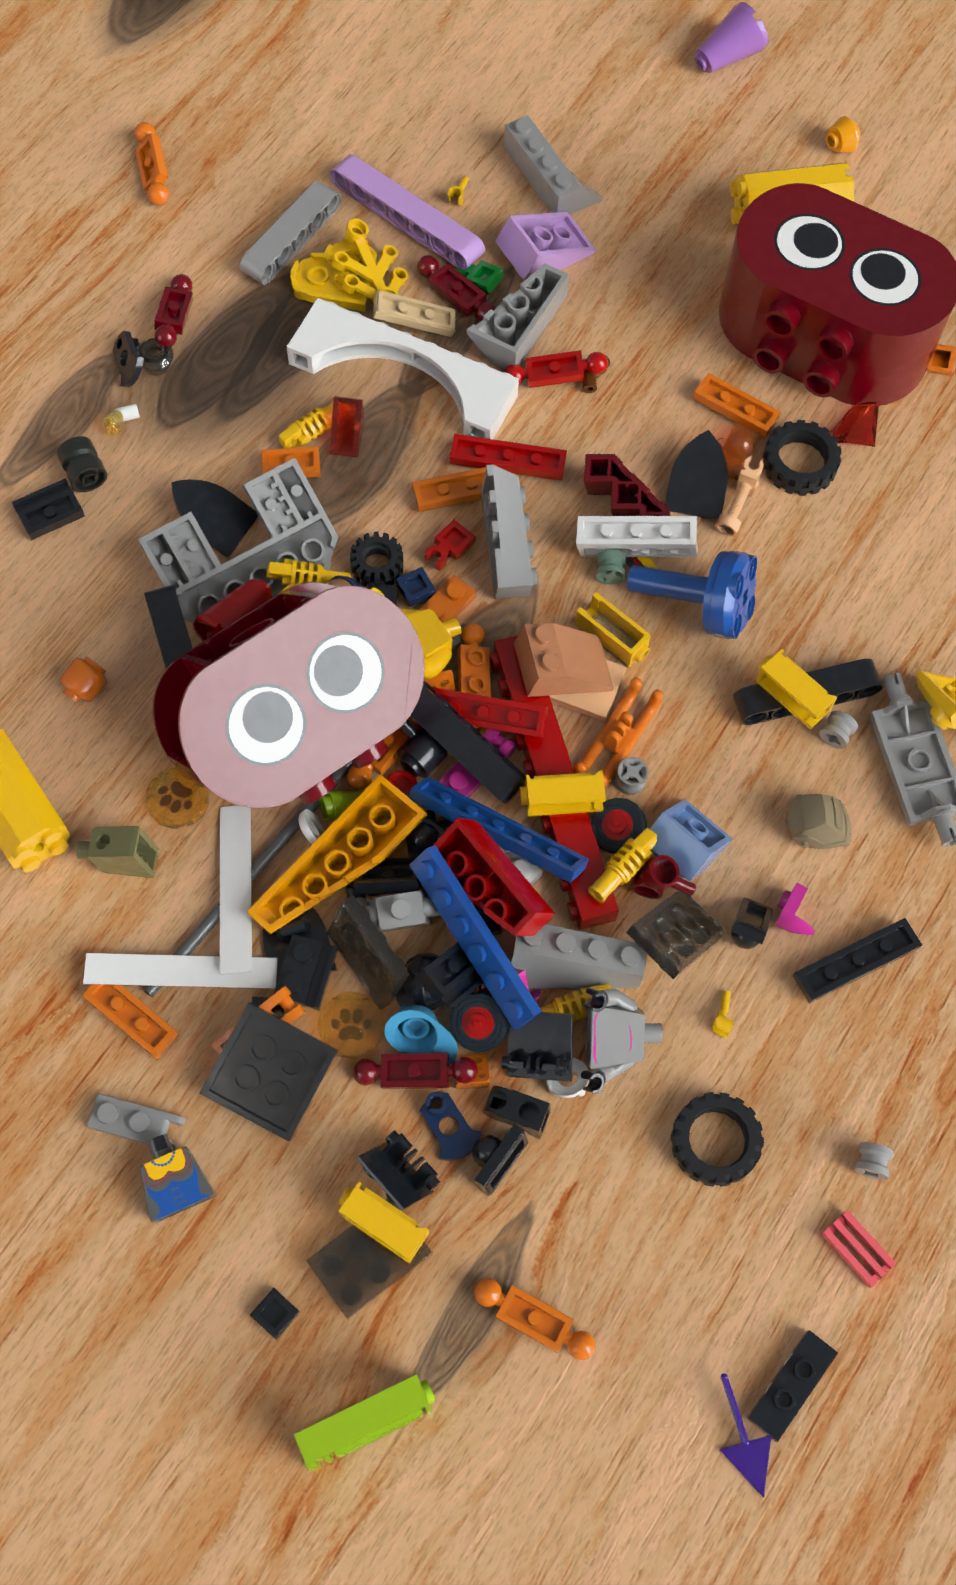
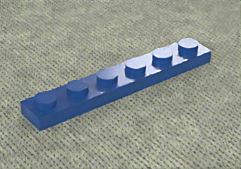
(504, 831)
(475, 938)

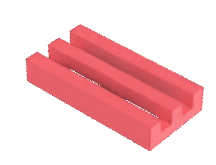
(867, 1239)

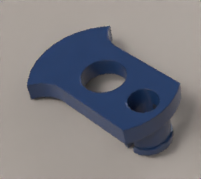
(458, 1144)

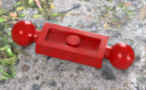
(558, 368)

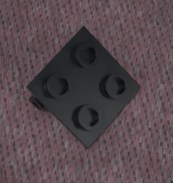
(541, 1048)
(396, 1175)

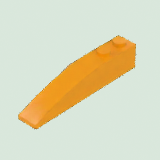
(345, 851)

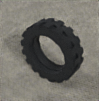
(811, 435)
(737, 1111)

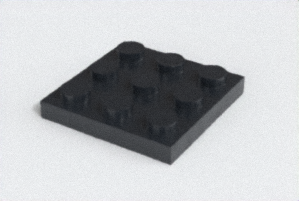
(269, 1071)

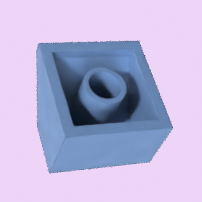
(688, 839)

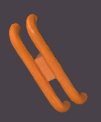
(617, 732)

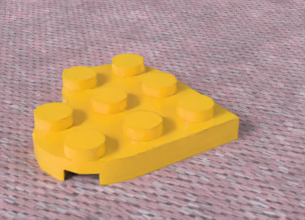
(319, 279)

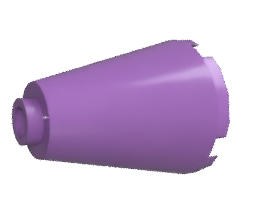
(732, 39)

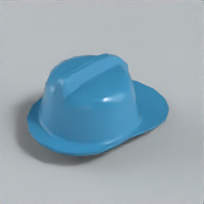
(418, 1031)

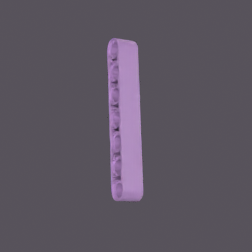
(407, 212)

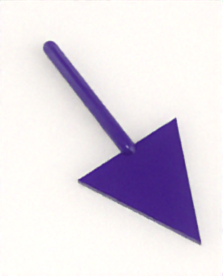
(749, 1456)

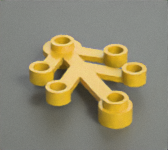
(356, 234)

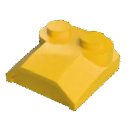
(941, 696)

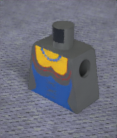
(172, 1180)

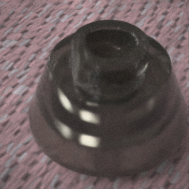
(156, 357)

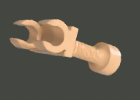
(747, 482)

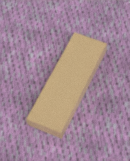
(414, 313)

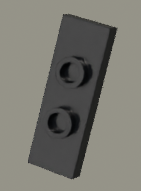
(792, 1385)

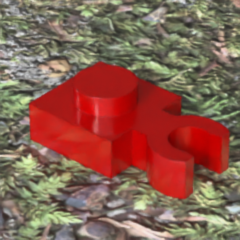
(452, 542)

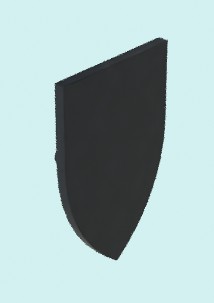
(699, 479)
(217, 511)
(306, 925)

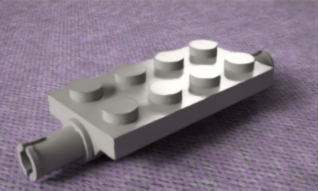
(917, 760)

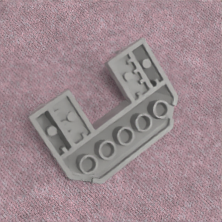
(290, 516)

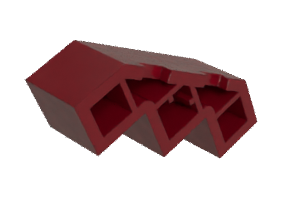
(630, 496)

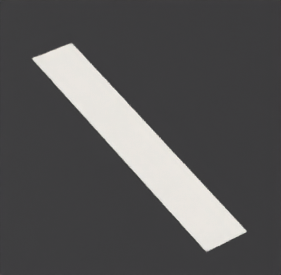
(235, 890)
(175, 971)

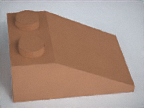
(561, 660)

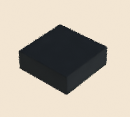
(275, 1313)

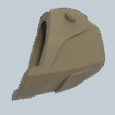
(818, 821)

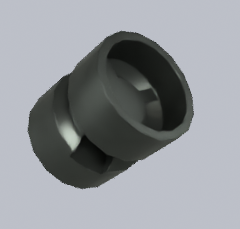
(82, 464)

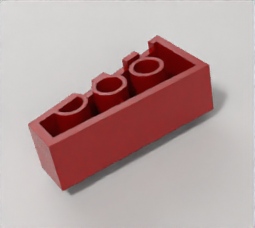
(492, 879)

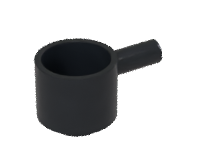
(421, 752)

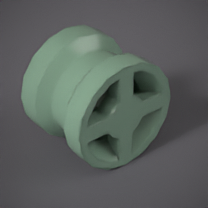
(611, 567)

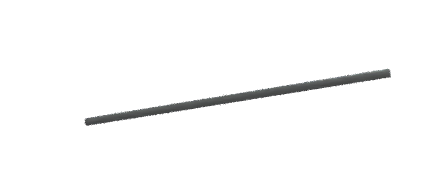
(263, 860)

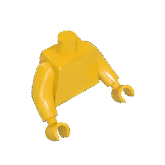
(433, 636)

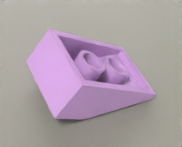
(542, 240)

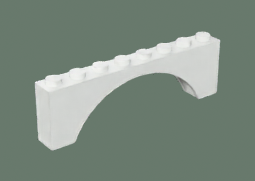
(337, 335)

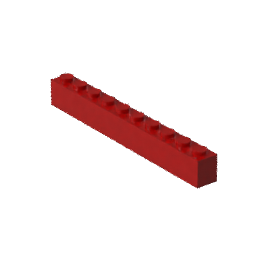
(550, 757)

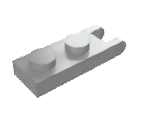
(130, 1120)

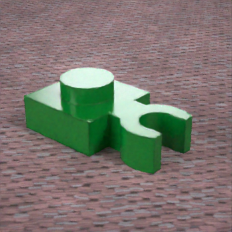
(483, 275)

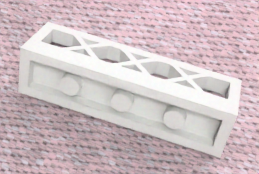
(638, 535)

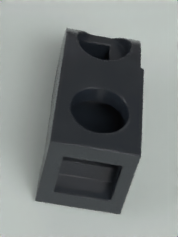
(518, 1109)

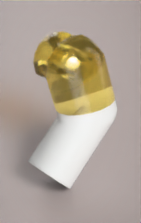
(119, 415)

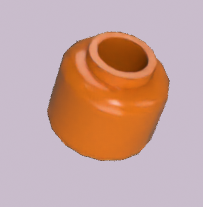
(83, 679)

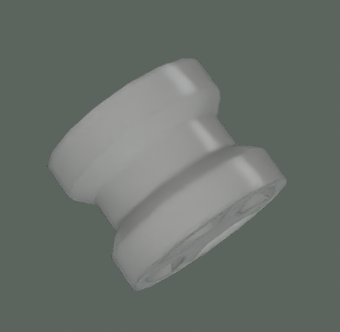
(838, 729)
(634, 769)
(874, 1161)

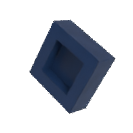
(415, 586)

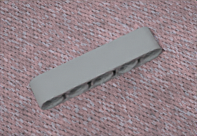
(290, 232)

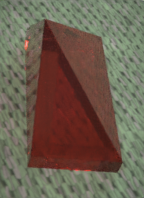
(858, 425)
(347, 426)

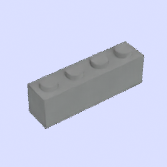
(545, 170)
(517, 323)
(506, 534)
(577, 960)

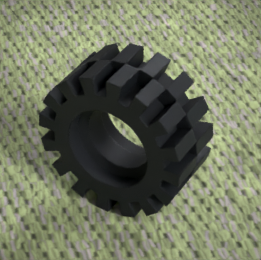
(371, 546)

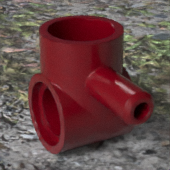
(658, 875)

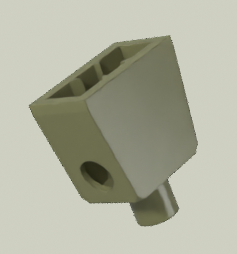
(120, 851)

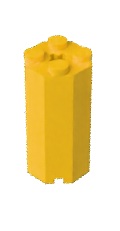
(751, 185)
(27, 819)

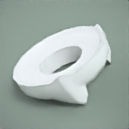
(310, 825)
(577, 1089)

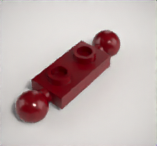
(454, 287)
(173, 310)
(415, 1071)

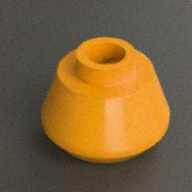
(843, 135)

